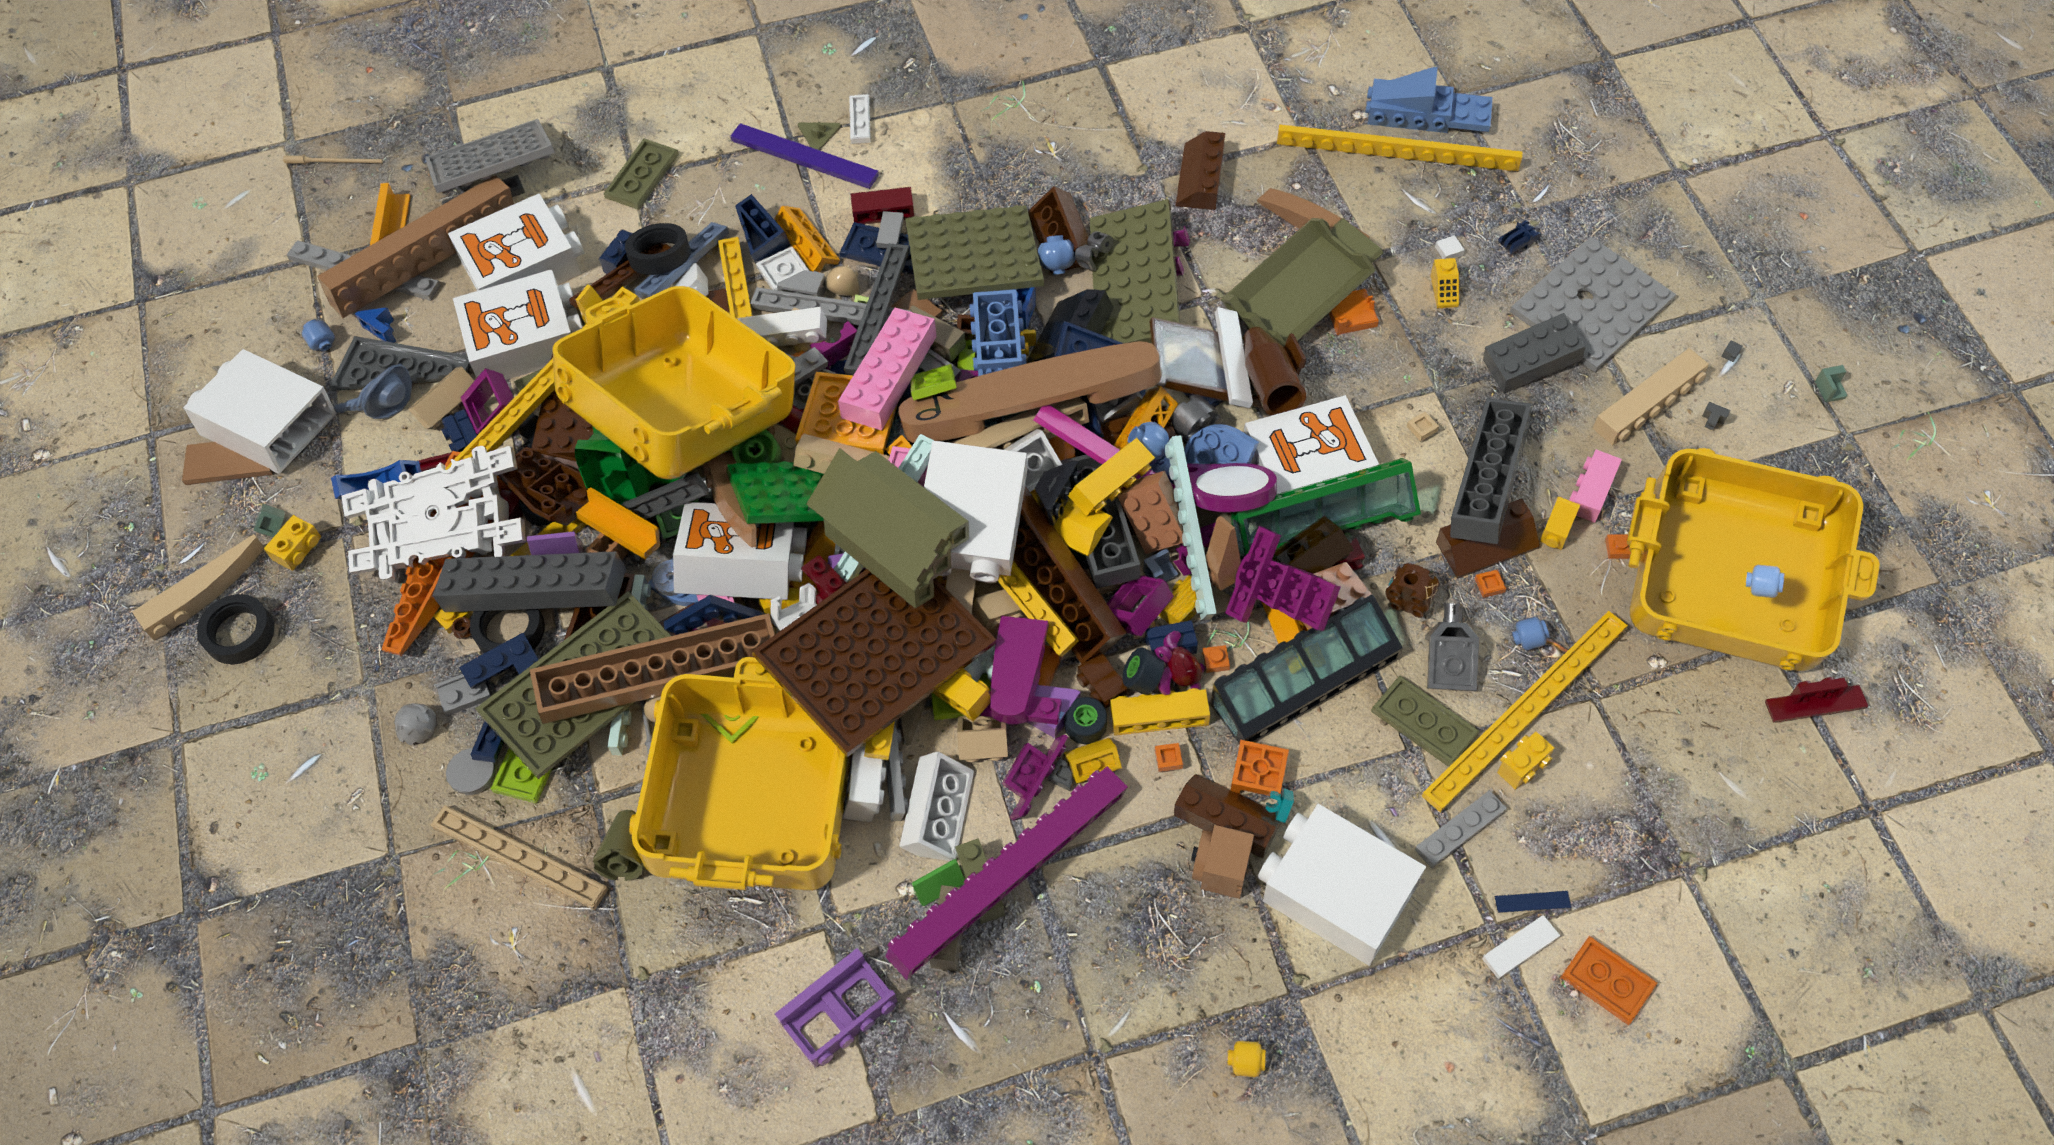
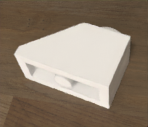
(695, 279)

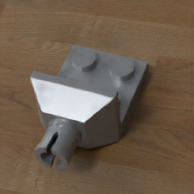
(1452, 652)

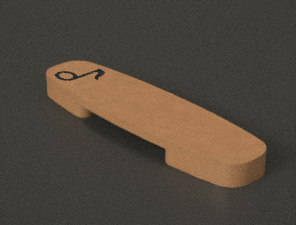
(1097, 373)

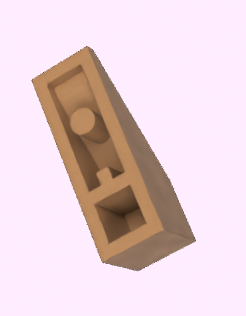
(1223, 555)

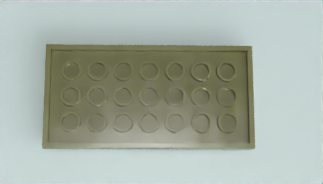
(1137, 270)
(514, 710)

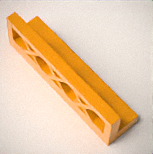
(805, 238)
(1145, 410)

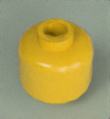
(1247, 1058)

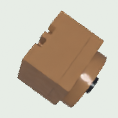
(1222, 860)

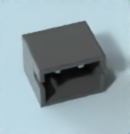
(1732, 351)

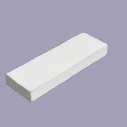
(860, 119)
(1520, 947)

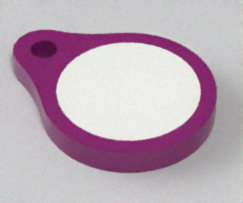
(1231, 486)

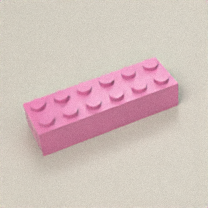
(887, 369)

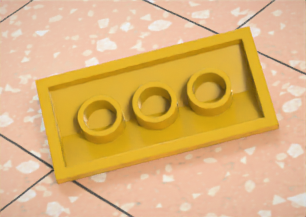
(1079, 530)

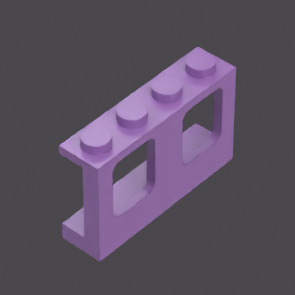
(826, 997)

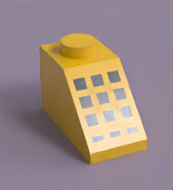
(1445, 283)

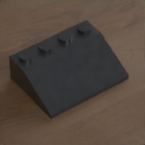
(1085, 309)

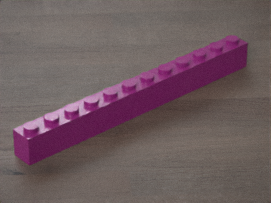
(1004, 873)

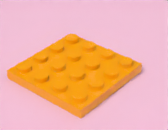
(823, 416)

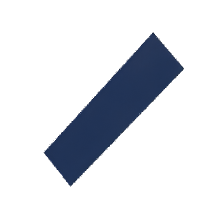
(1532, 901)

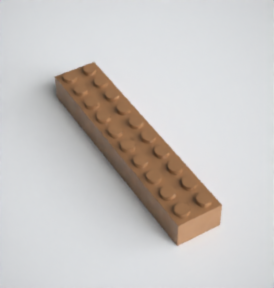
(409, 249)
(644, 668)

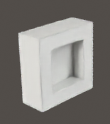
(1449, 248)

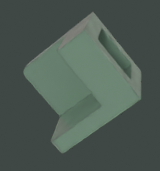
(1830, 383)
(269, 520)

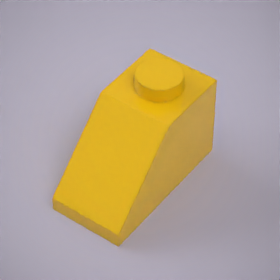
(1559, 523)

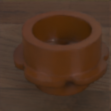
(458, 625)

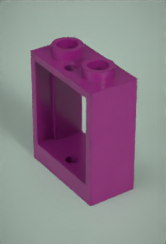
(474, 399)
(1127, 596)

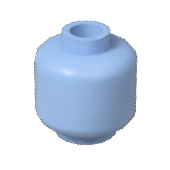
(1765, 581)

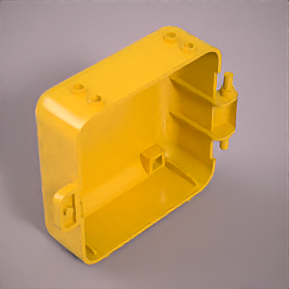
(672, 379)
(1719, 521)
(741, 809)

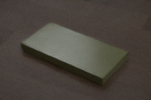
(641, 174)
(1425, 721)

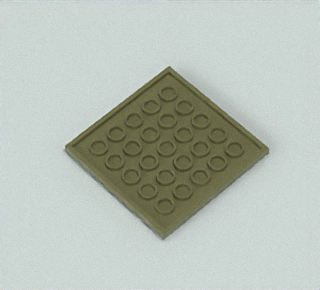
(973, 252)

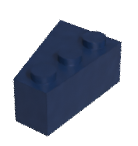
(760, 230)

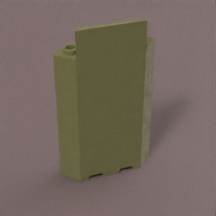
(1304, 279)
(888, 523)

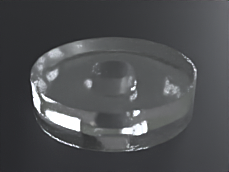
(660, 578)

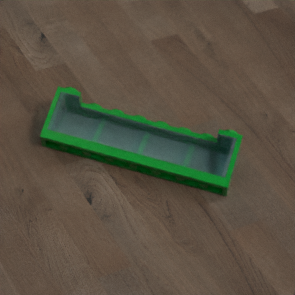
(1344, 500)

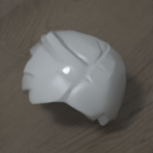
(414, 723)

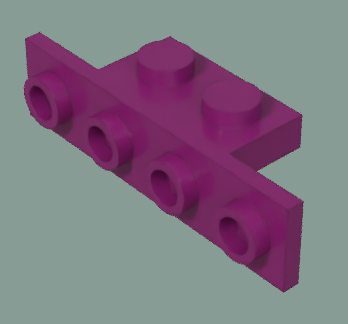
(1029, 772)

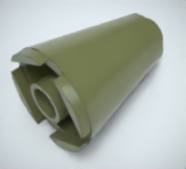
(617, 853)

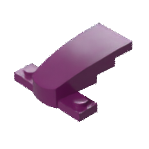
(1280, 586)
(1017, 674)

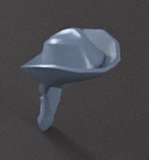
(383, 395)

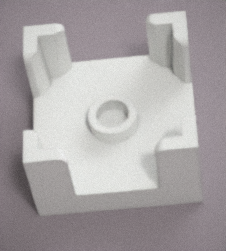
(786, 616)

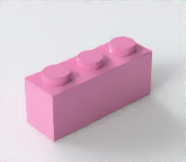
(1595, 484)

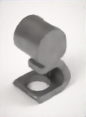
(1096, 243)

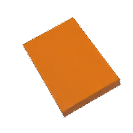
(1609, 980)

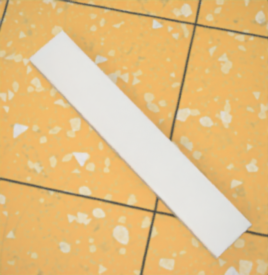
(1233, 358)

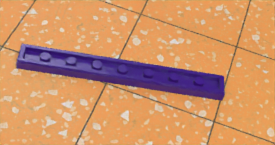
(804, 156)

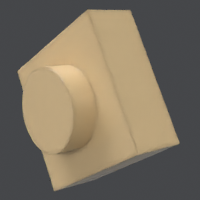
(1422, 426)

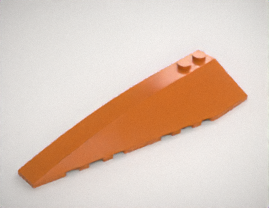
(417, 598)

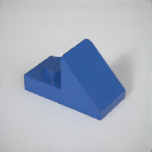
(378, 323)

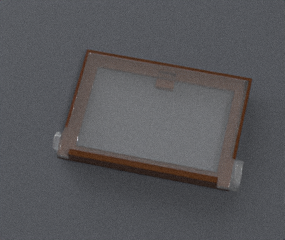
(1192, 360)

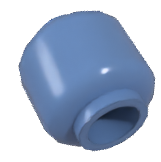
(318, 335)
(1530, 633)

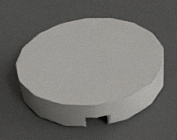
(469, 775)

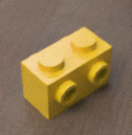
(292, 542)
(1524, 761)

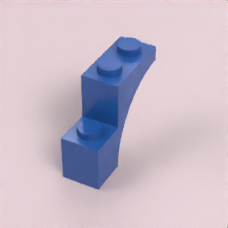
(354, 482)

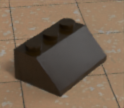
(1315, 547)

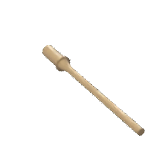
(304, 159)

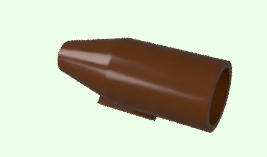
(1275, 370)

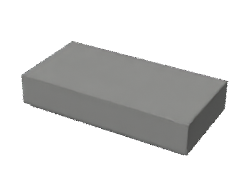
(890, 229)

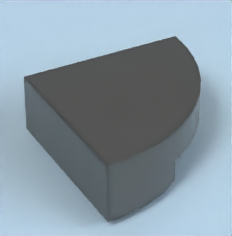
(1061, 775)

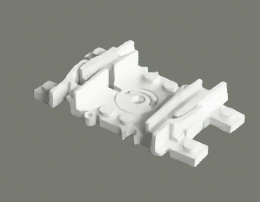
(402, 521)

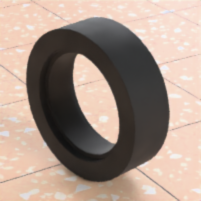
(661, 262)
(220, 611)
(481, 619)

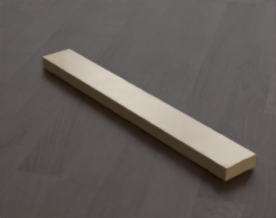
(519, 857)

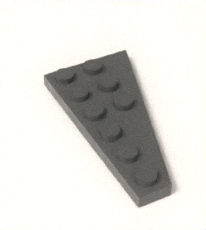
(370, 357)

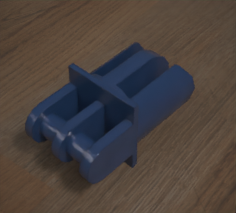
(1519, 237)

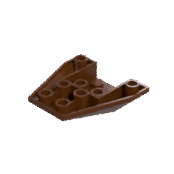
(548, 484)

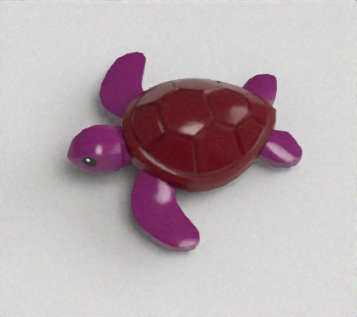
(1178, 665)

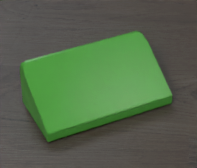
(928, 887)

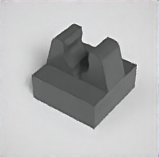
(1715, 414)

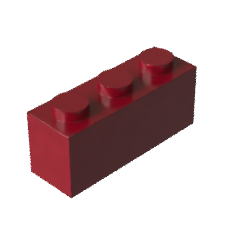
(869, 206)

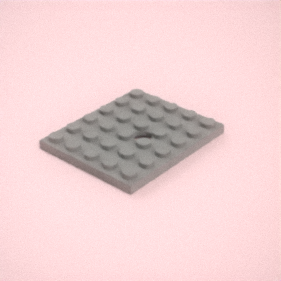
(489, 156)
(1620, 306)

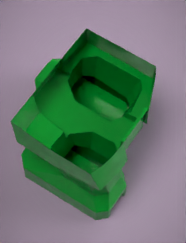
(613, 469)

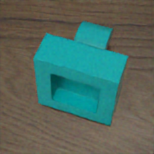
(1283, 804)

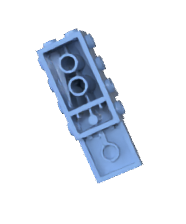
(1422, 105)
(997, 331)

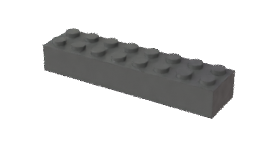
(1491, 471)
(530, 582)

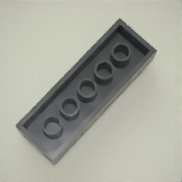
(1115, 555)

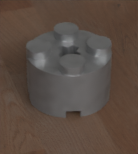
(1194, 416)

